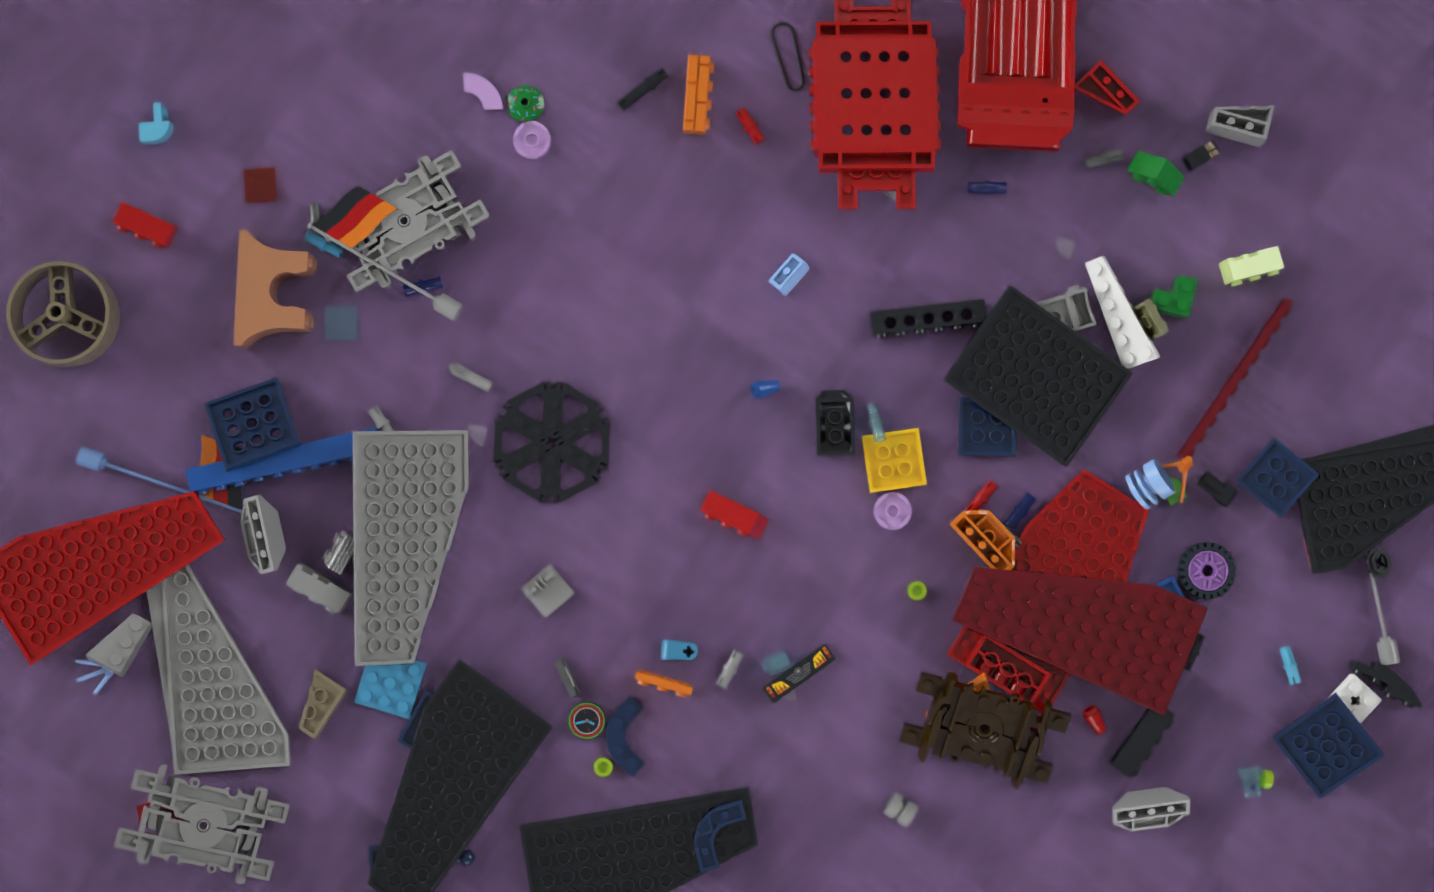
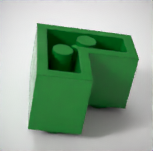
(1156, 172)
(1179, 300)

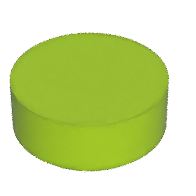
(916, 590)
(603, 766)
(1267, 779)

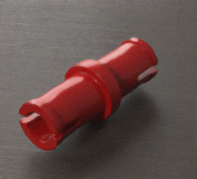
(750, 126)
(982, 496)

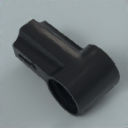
(1221, 492)

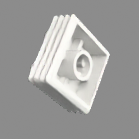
(1366, 698)

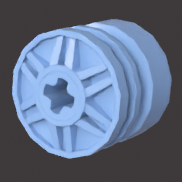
(1147, 485)

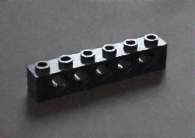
(974, 307)

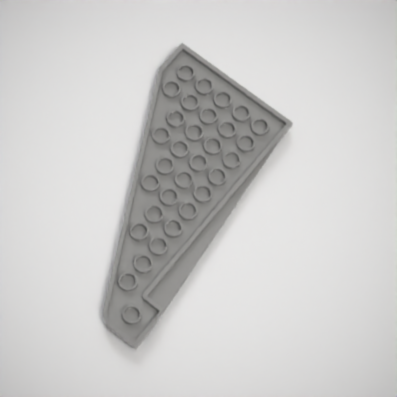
(210, 694)

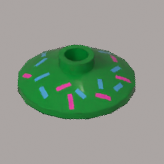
(527, 112)

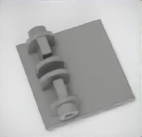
(547, 590)

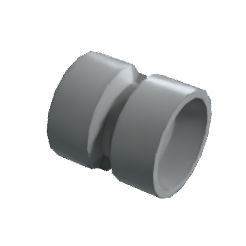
(900, 809)

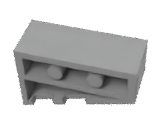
(1241, 124)
(319, 588)
(121, 645)

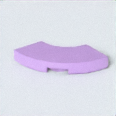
(483, 90)

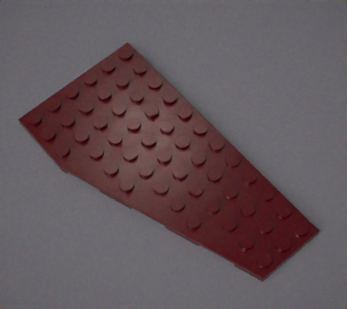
(1099, 630)

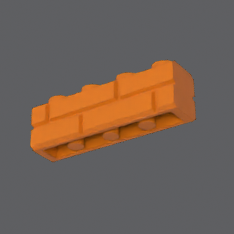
(696, 95)

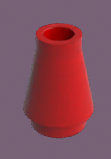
(1094, 719)

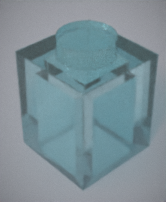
(776, 662)

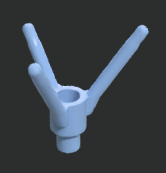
(108, 674)

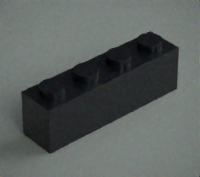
(1140, 741)

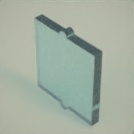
(341, 323)

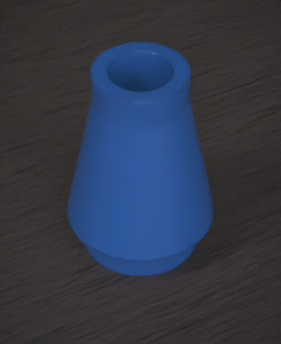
(764, 388)

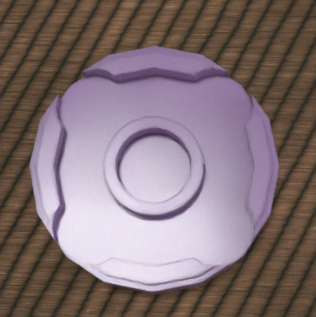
(532, 140)
(892, 511)

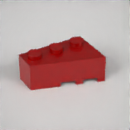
(1107, 89)
(734, 515)

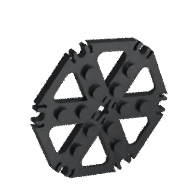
(552, 459)

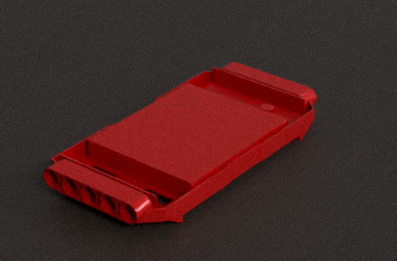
(1017, 74)

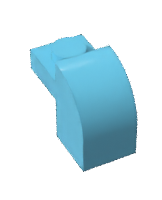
(157, 131)

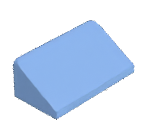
(789, 274)

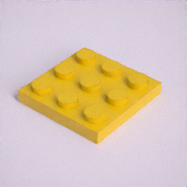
(895, 461)

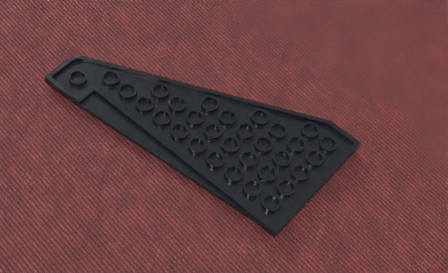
(1365, 496)

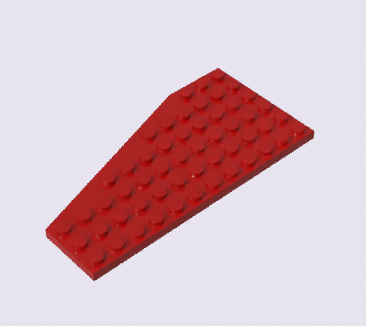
(87, 569)

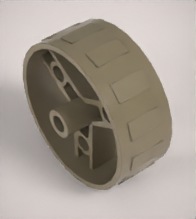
(63, 314)

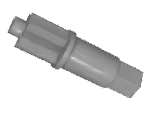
(470, 376)

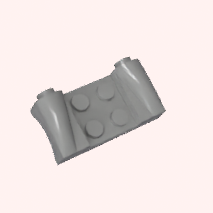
(1071, 308)

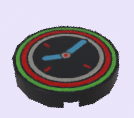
(586, 720)

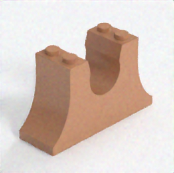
(258, 278)

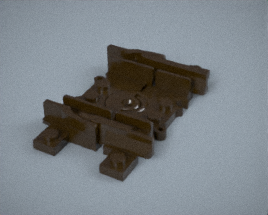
(961, 731)

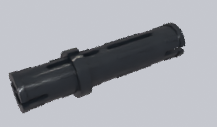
(649, 84)

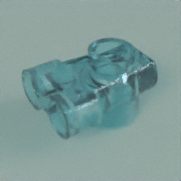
(1250, 776)

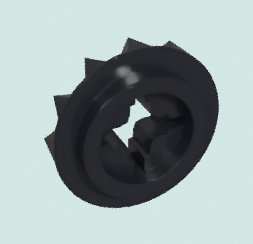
(1382, 559)

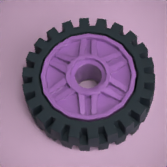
(1221, 570)

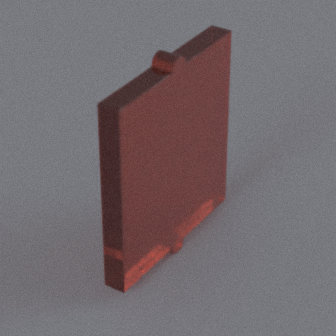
(260, 185)

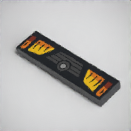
(799, 673)

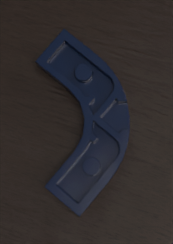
(616, 736)
(707, 830)

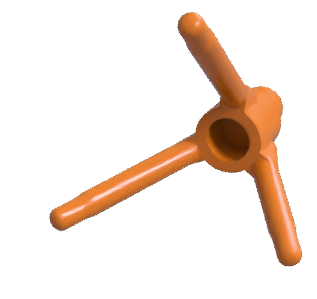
(1183, 466)

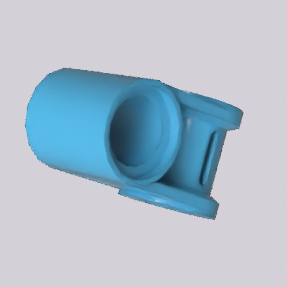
(675, 650)

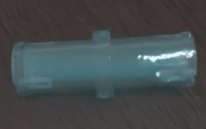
(875, 422)

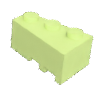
(1251, 266)

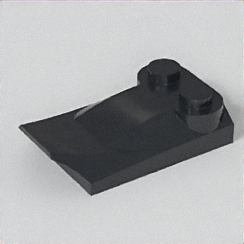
(835, 424)

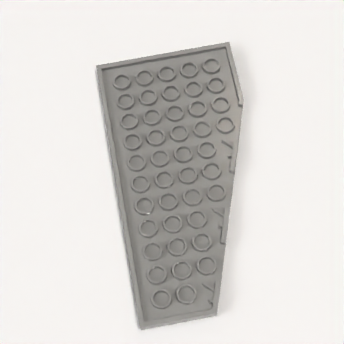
(403, 526)

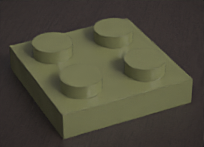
(1151, 320)

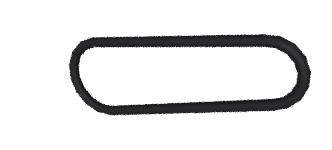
(797, 53)

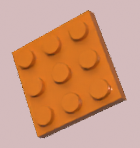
(663, 683)

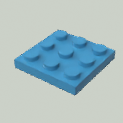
(391, 687)

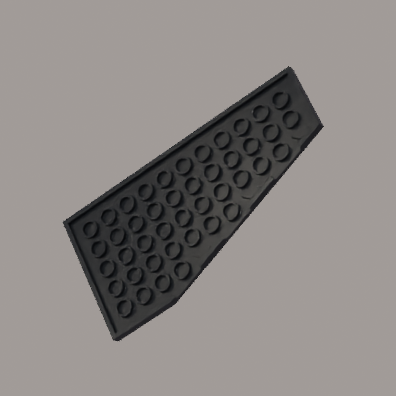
(456, 773)
(631, 846)

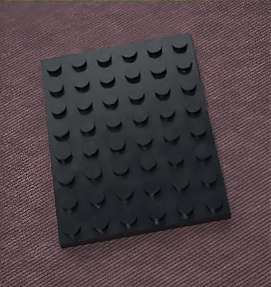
(1037, 376)

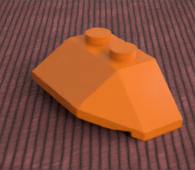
(986, 537)

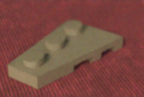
(322, 702)

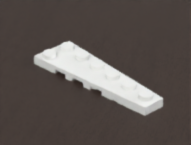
(1125, 328)

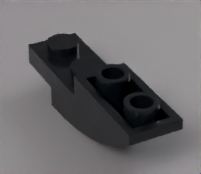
(1392, 685)

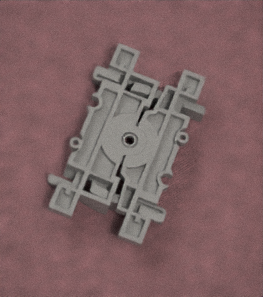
(423, 228)
(197, 805)

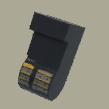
(1200, 155)

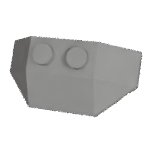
(262, 534)
(1150, 809)

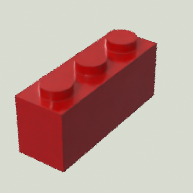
(144, 225)

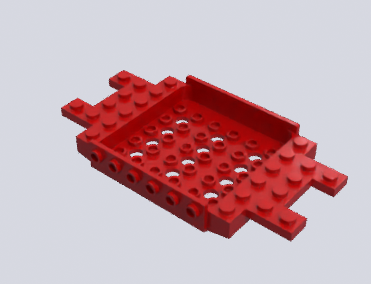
(875, 159)

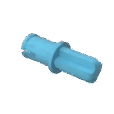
(1290, 665)

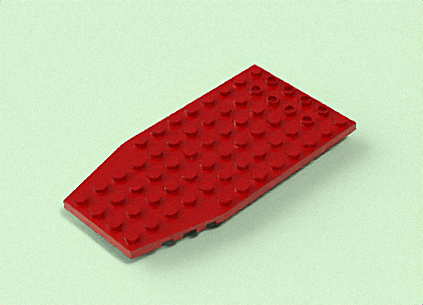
(1079, 533)

